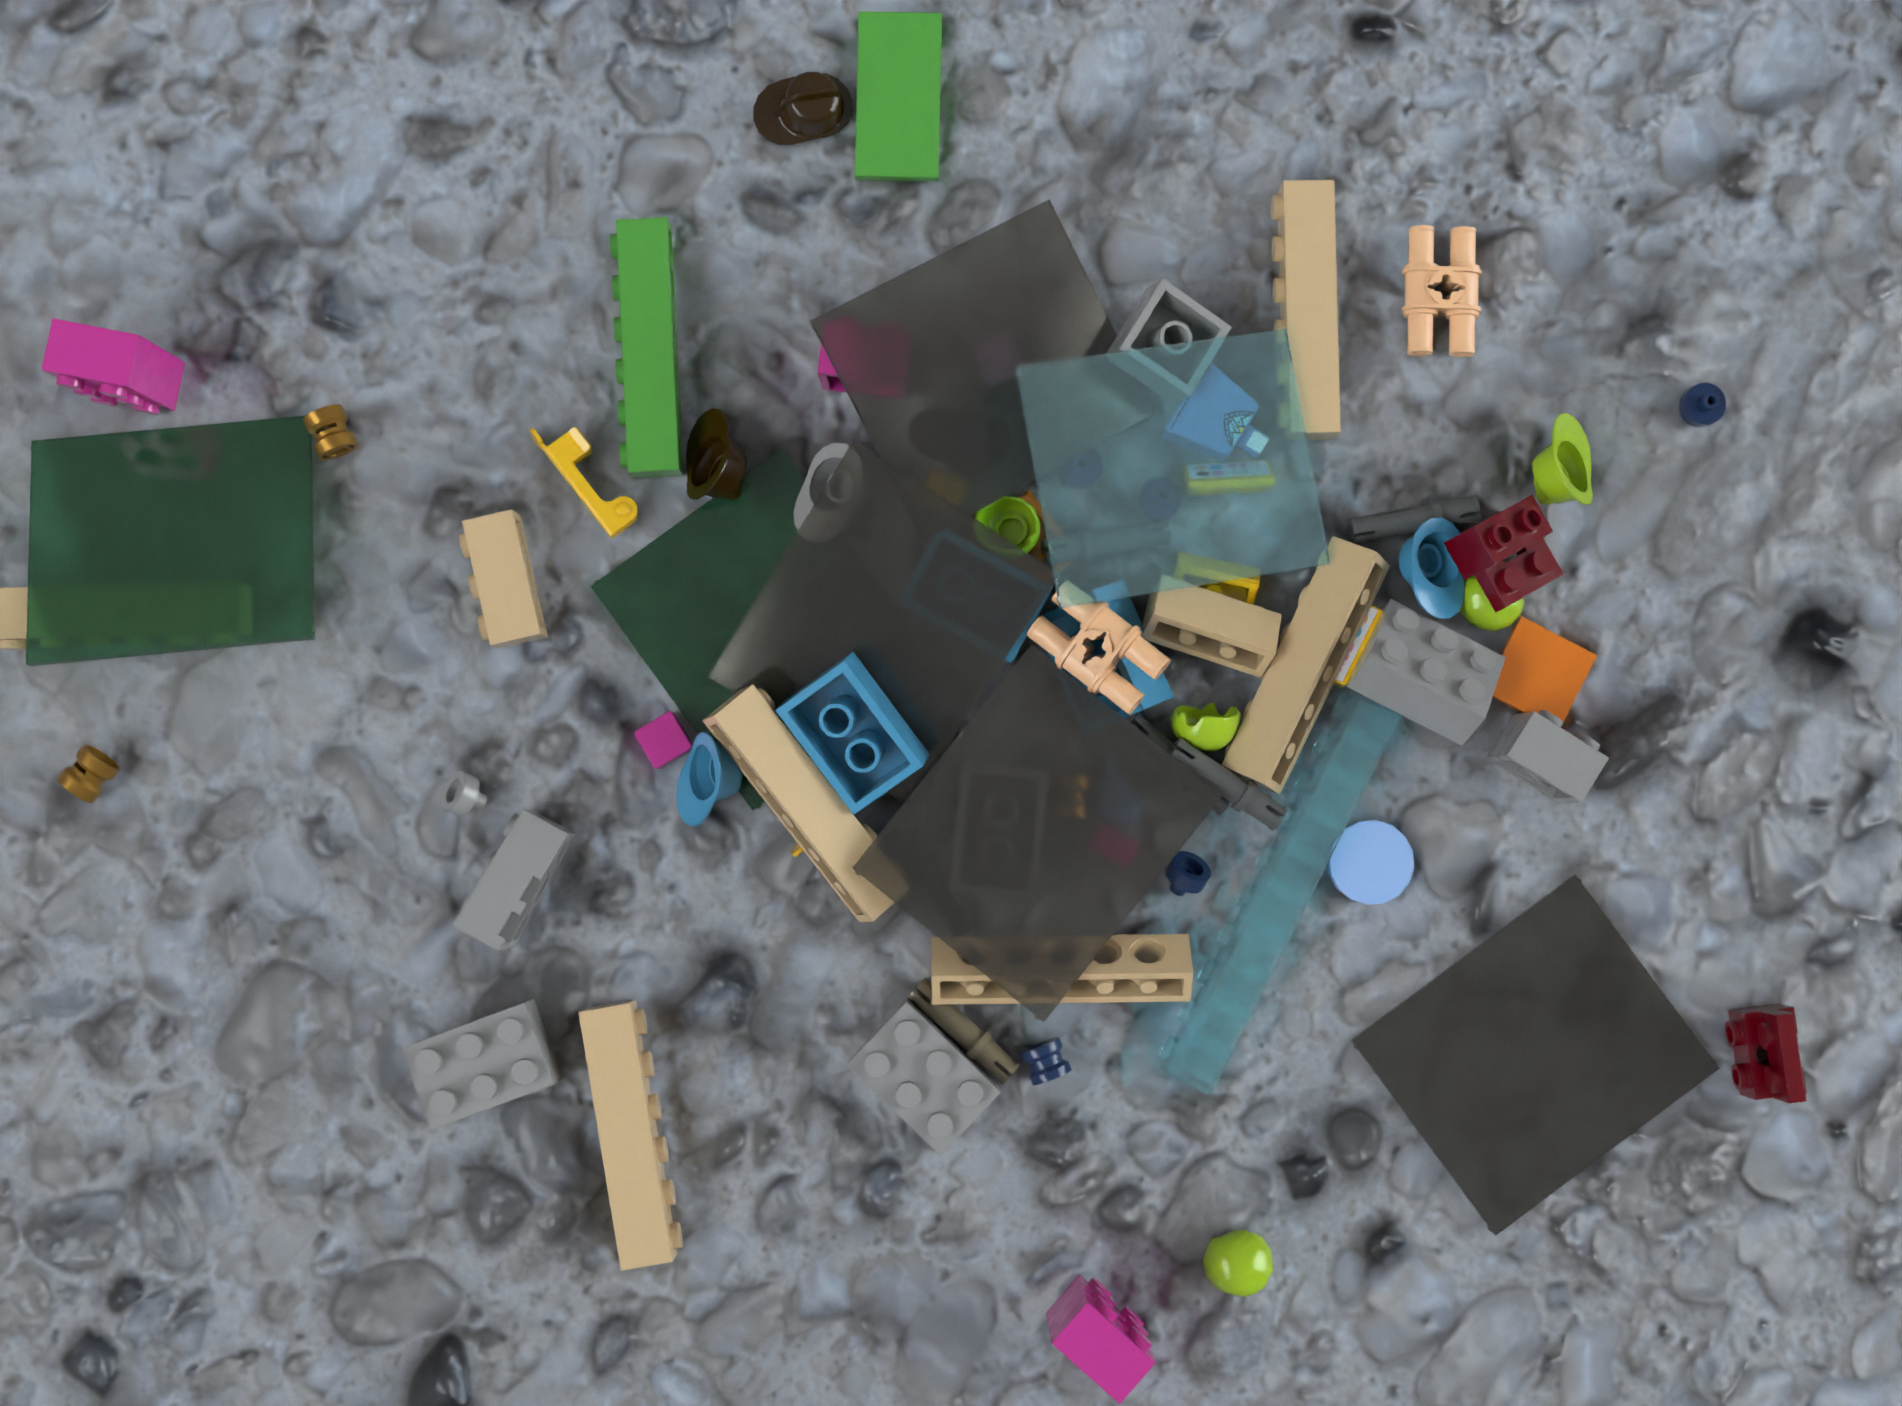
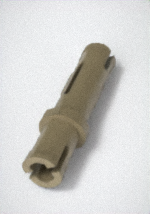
(966, 1033)

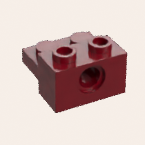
(1487, 544)
(1781, 1072)

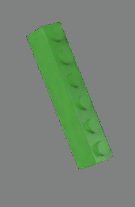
(648, 348)

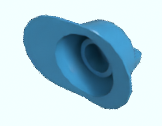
(1431, 569)
(705, 779)

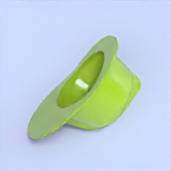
(1564, 466)

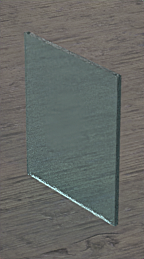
(1172, 467)

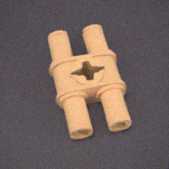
(1458, 279)
(1099, 673)

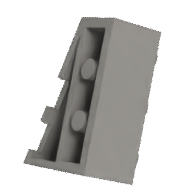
(514, 880)

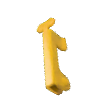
(567, 452)

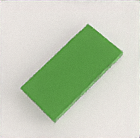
(898, 96)

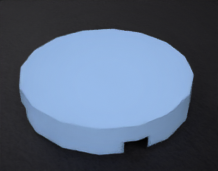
(1371, 862)

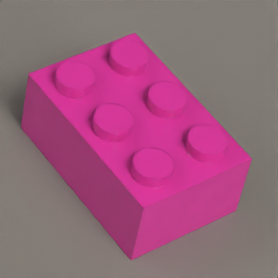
(112, 366)
(1100, 1337)

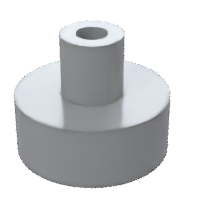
(462, 794)

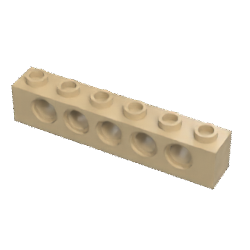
(1123, 971)

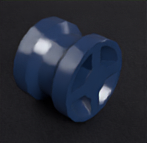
(1045, 1061)

